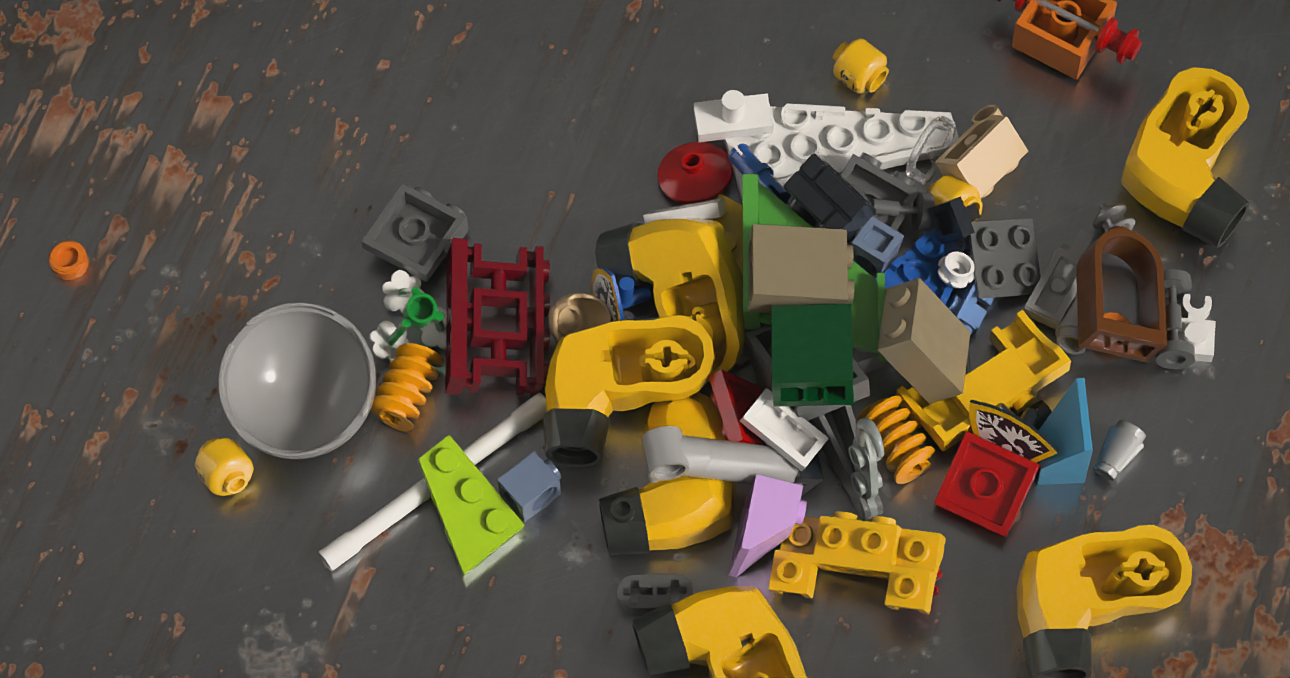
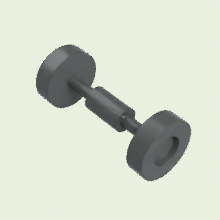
(920, 215)
(1177, 353)

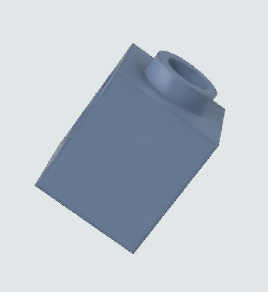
(876, 246)
(530, 486)

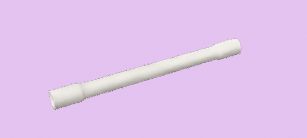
(352, 541)

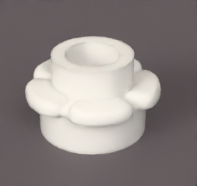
(956, 269)

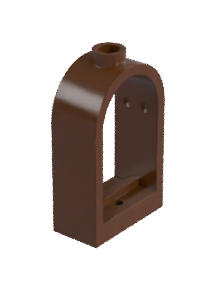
(1115, 336)

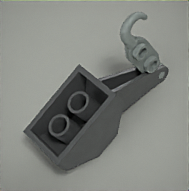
(860, 440)

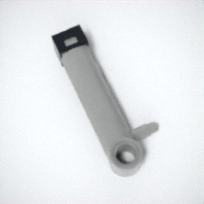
(677, 455)

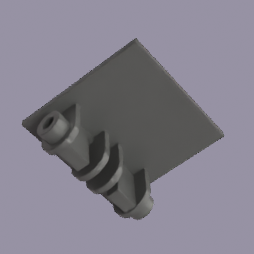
(1003, 257)

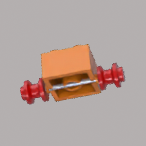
(1070, 32)

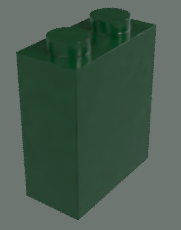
(812, 355)

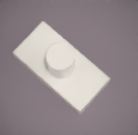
(733, 116)
(704, 210)
(784, 431)

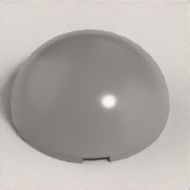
(297, 381)

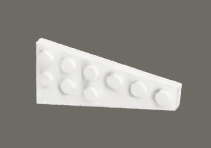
(835, 136)

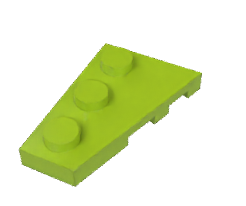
(468, 505)

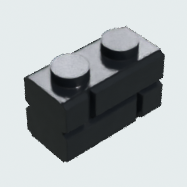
(828, 197)

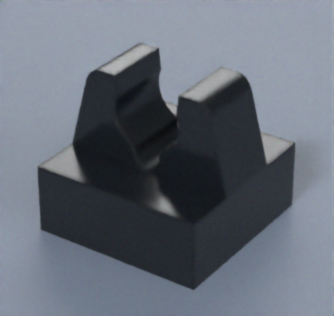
(953, 219)

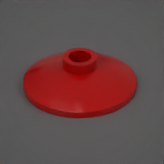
(694, 183)

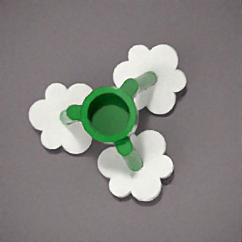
(418, 311)

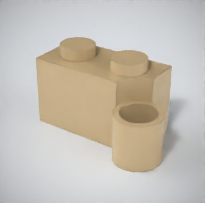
(984, 151)

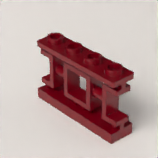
(466, 316)

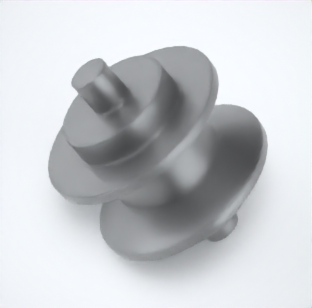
(1112, 216)

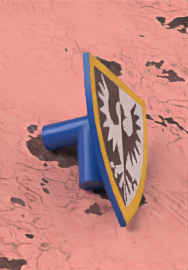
(617, 298)

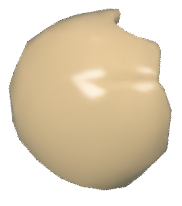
(577, 313)

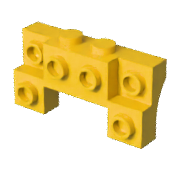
(1012, 377)
(860, 548)

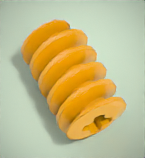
(404, 385)
(900, 448)

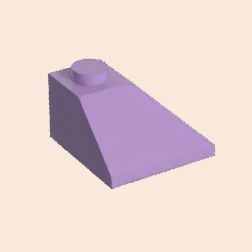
(765, 520)

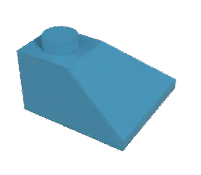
(1071, 434)

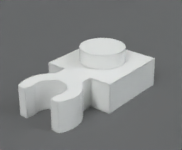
(1197, 329)

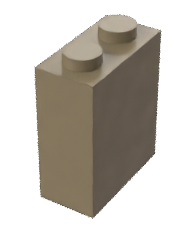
(797, 267)
(924, 340)

